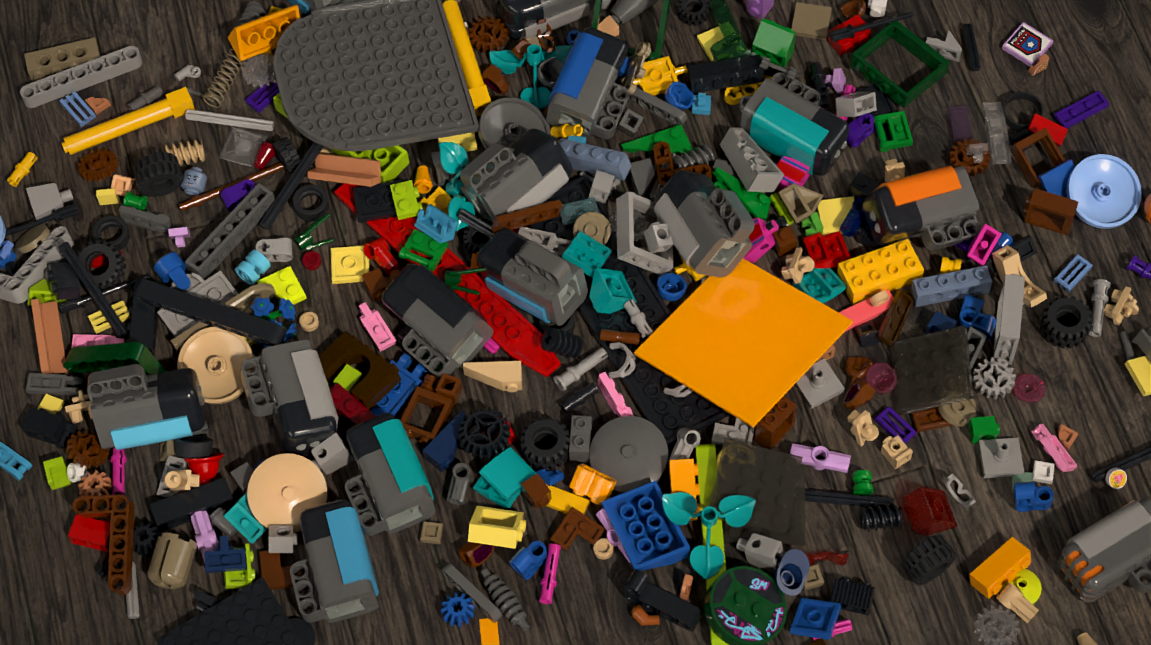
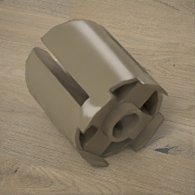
(171, 561)

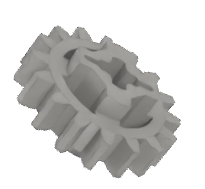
(986, 381)

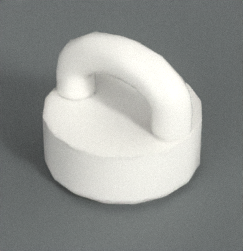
(75, 472)

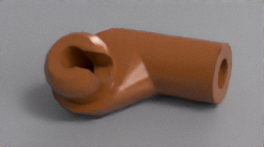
(643, 618)

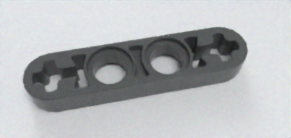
(658, 107)
(472, 592)

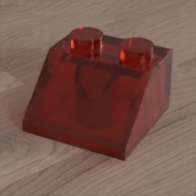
(929, 511)

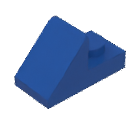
(6, 254)

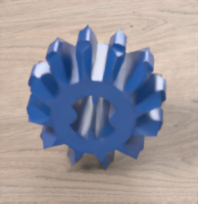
(460, 616)

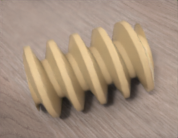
(187, 153)

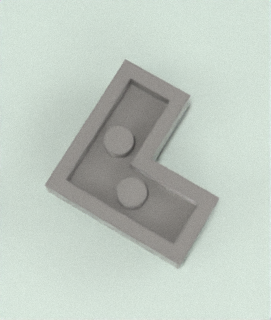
(739, 433)

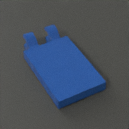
(403, 391)

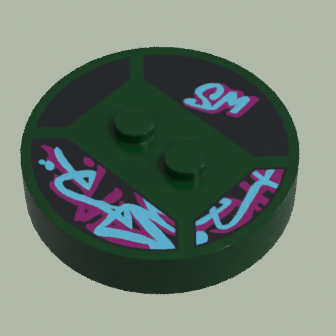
(745, 607)

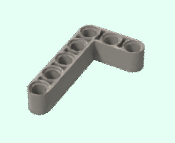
(16, 288)

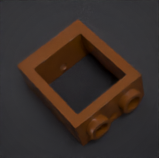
(1049, 146)
(1050, 211)
(433, 400)
(776, 425)

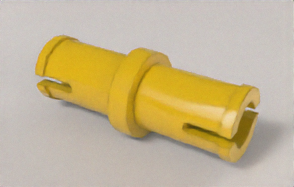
(566, 130)
(22, 169)

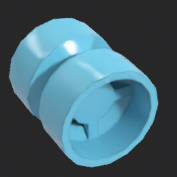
(251, 269)

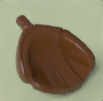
(853, 8)
(857, 367)

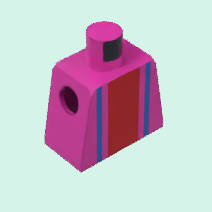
(793, 172)
(761, 239)

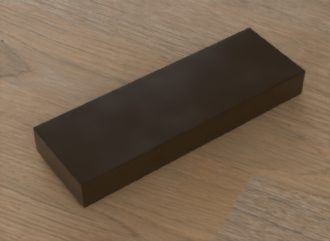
(895, 318)

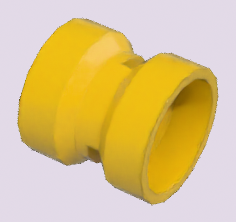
(949, 266)

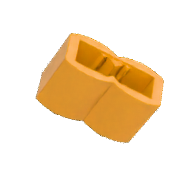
(592, 483)

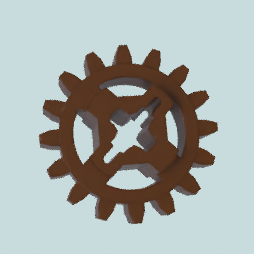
(488, 32)
(959, 153)
(98, 165)
(78, 446)

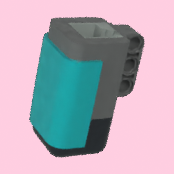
(792, 126)
(389, 477)

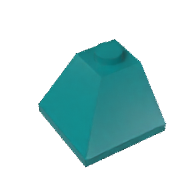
(609, 291)

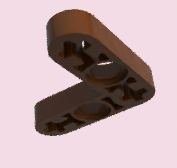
(664, 174)

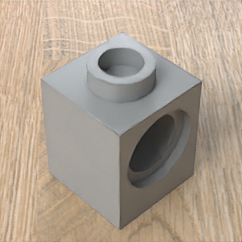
(601, 186)
(658, 238)
(281, 538)

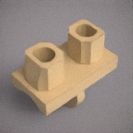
(894, 170)
(797, 266)
(1125, 306)
(75, 411)
(862, 427)
(180, 480)

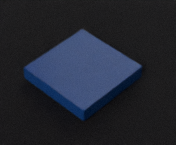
(1056, 178)
(815, 618)

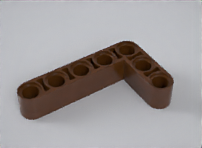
(116, 536)

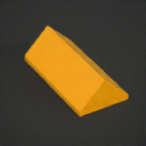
(262, 34)

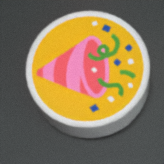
(1116, 478)

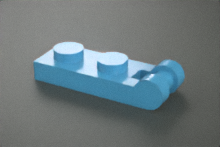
(8, 460)

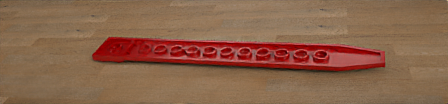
(510, 328)

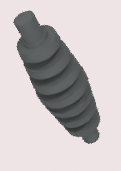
(505, 599)

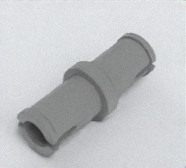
(637, 318)

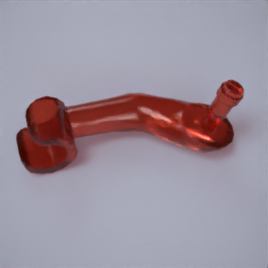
(826, 555)

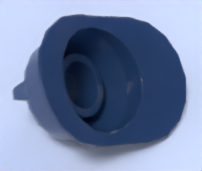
(792, 572)

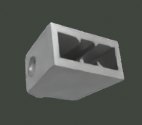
(46, 198)
(331, 454)
(762, 551)

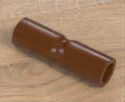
(623, 337)

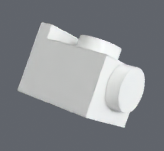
(877, 7)

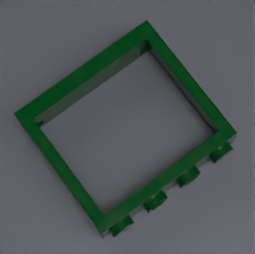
(661, 34)
(912, 44)

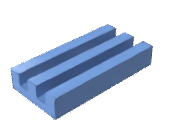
(64, 103)
(1058, 279)

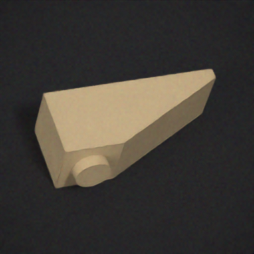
(501, 374)

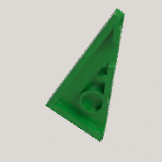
(673, 136)
(754, 202)

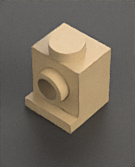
(896, 457)

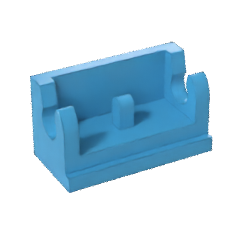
(436, 224)

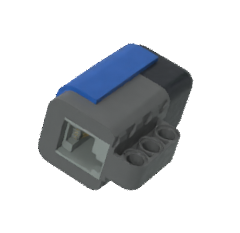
(588, 86)

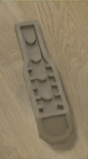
(241, 302)

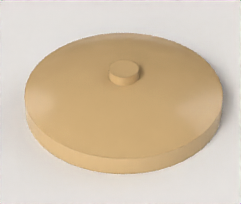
(217, 361)
(284, 488)

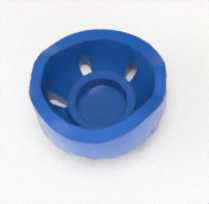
(677, 93)
(670, 290)

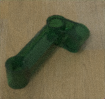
(732, 44)

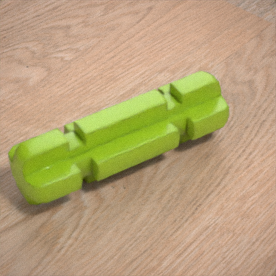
(781, 208)

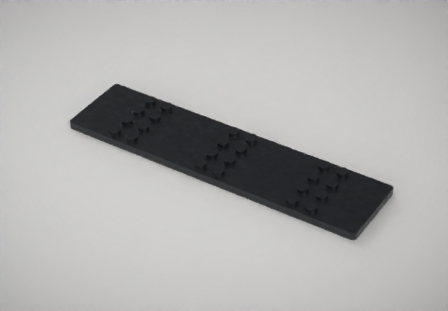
(646, 381)

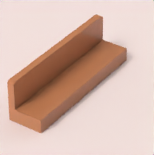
(346, 170)
(49, 337)

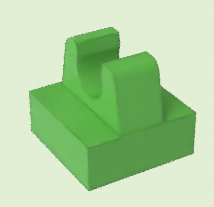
(814, 223)

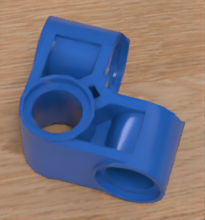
(971, 311)
(1028, 495)
(525, 562)

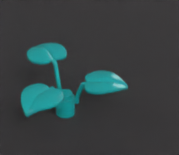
(509, 61)
(452, 159)
(682, 506)

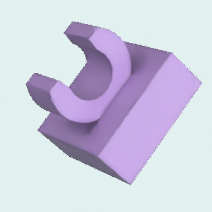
(836, 81)
(179, 235)

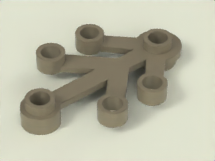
(636, 67)

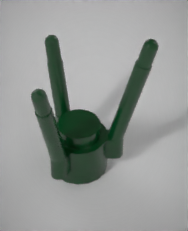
(304, 239)
(454, 277)

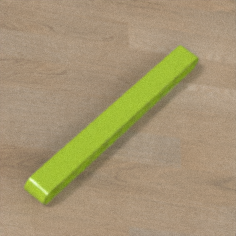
(707, 470)

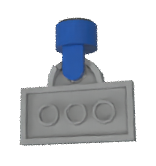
(214, 289)

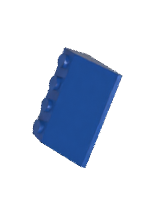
(644, 528)

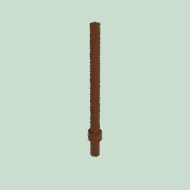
(198, 200)

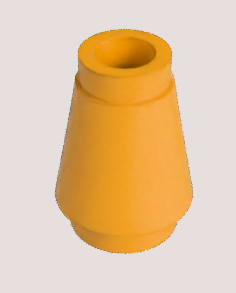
(423, 180)

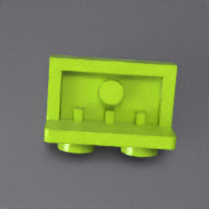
(405, 199)
(243, 578)

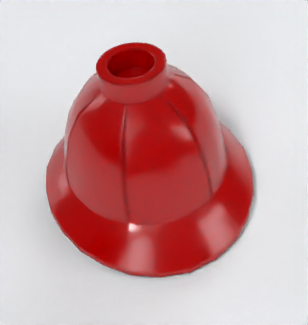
(205, 467)

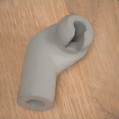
(188, 71)

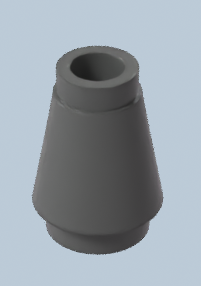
(221, 522)

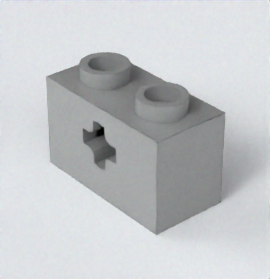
(856, 104)

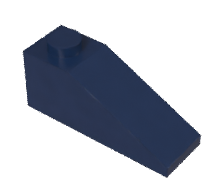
(444, 446)

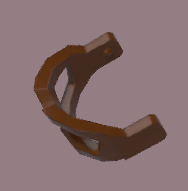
(546, 49)

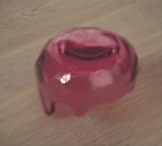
(881, 378)

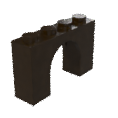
(349, 350)

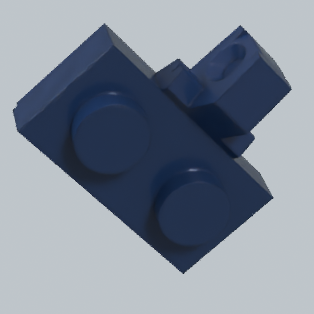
(225, 558)

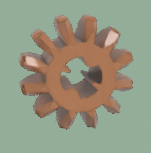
(95, 484)

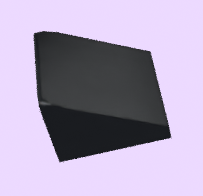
(866, 334)

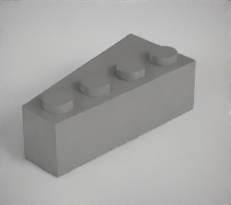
(750, 162)

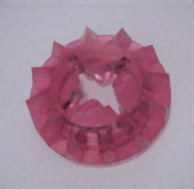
(1026, 381)

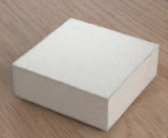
(1043, 472)

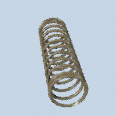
(214, 96)

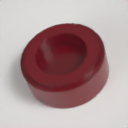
(311, 260)

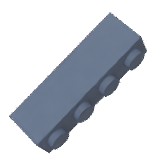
(594, 158)

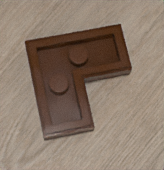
(928, 420)
(576, 524)
(273, 572)

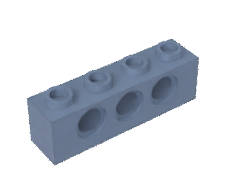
(951, 286)

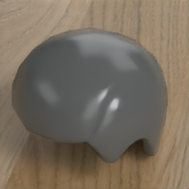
(549, 71)

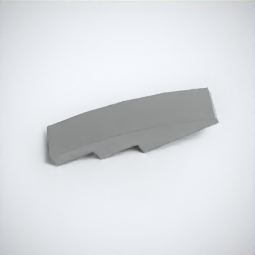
(546, 239)

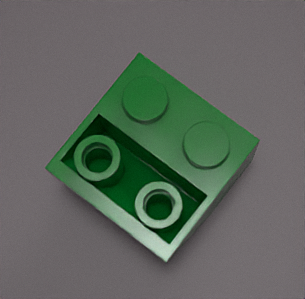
(774, 42)

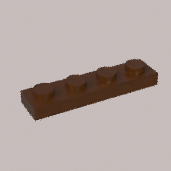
(527, 216)

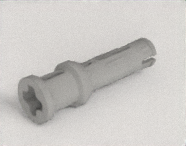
(1099, 300)
(573, 373)

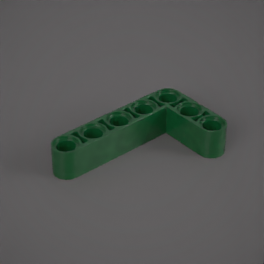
(111, 356)

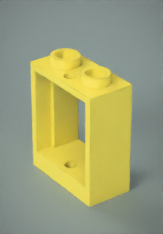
(496, 527)

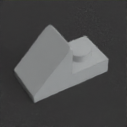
(948, 49)

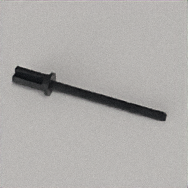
(849, 31)
(59, 215)
(71, 304)

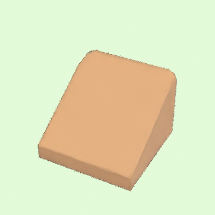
(609, 26)
(122, 184)

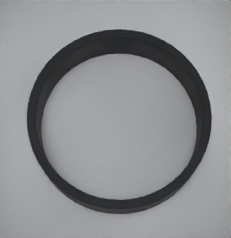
(1026, 96)

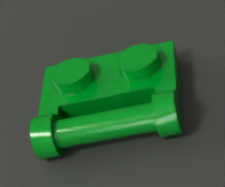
(898, 130)
(425, 245)

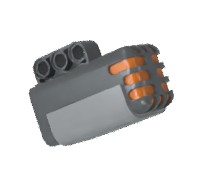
(1110, 552)

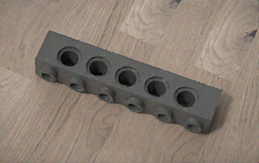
(230, 232)

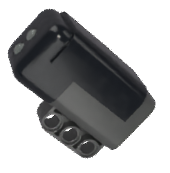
(438, 318)

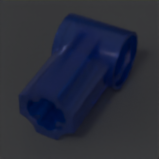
(853, 219)

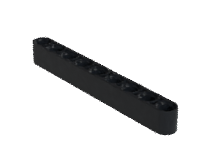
(209, 312)

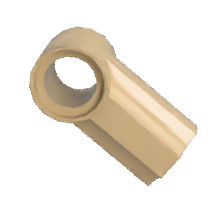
(1013, 599)

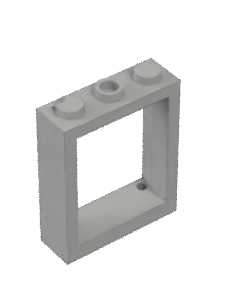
(625, 235)
(1009, 318)

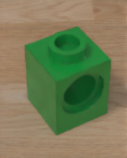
(983, 428)

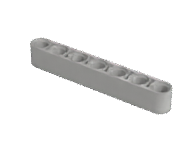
(108, 66)

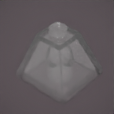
(242, 146)

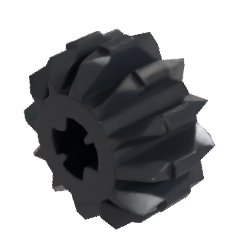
(141, 533)

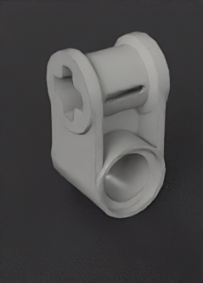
(276, 249)

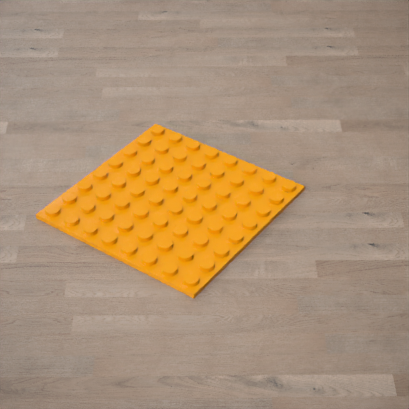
(743, 340)

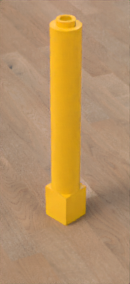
(474, 81)
(174, 105)

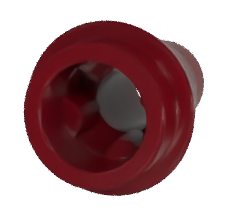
(264, 155)

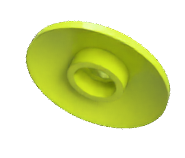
(1033, 585)

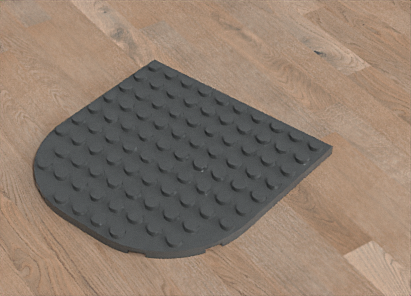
(373, 75)

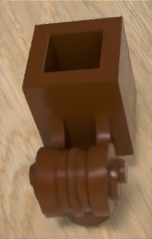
(376, 283)
(447, 386)

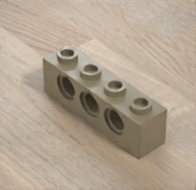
(51, 60)

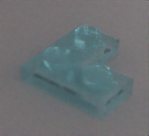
(572, 211)

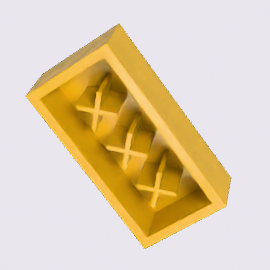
(880, 271)

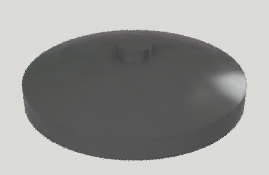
(508, 120)
(629, 452)

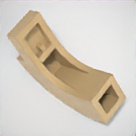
(1008, 262)

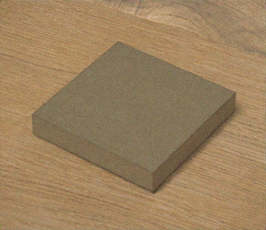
(811, 20)

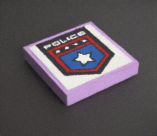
(1027, 44)

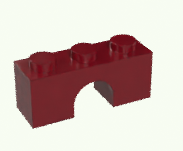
(349, 406)

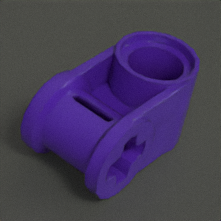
(860, 129)
(234, 195)

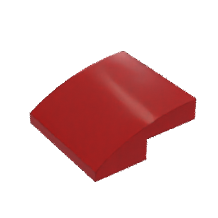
(826, 250)

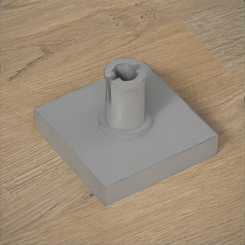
(819, 384)
(1001, 457)

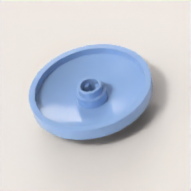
(1105, 191)

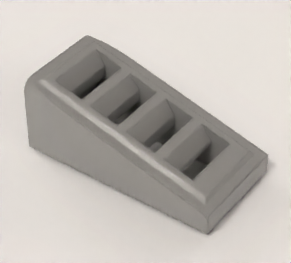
(171, 461)

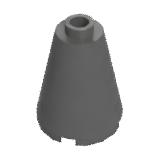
(627, 9)

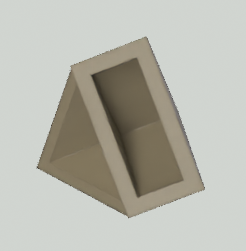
(800, 201)

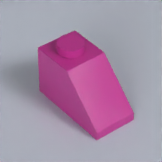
(983, 244)

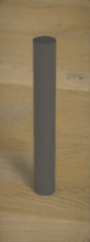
(1127, 347)

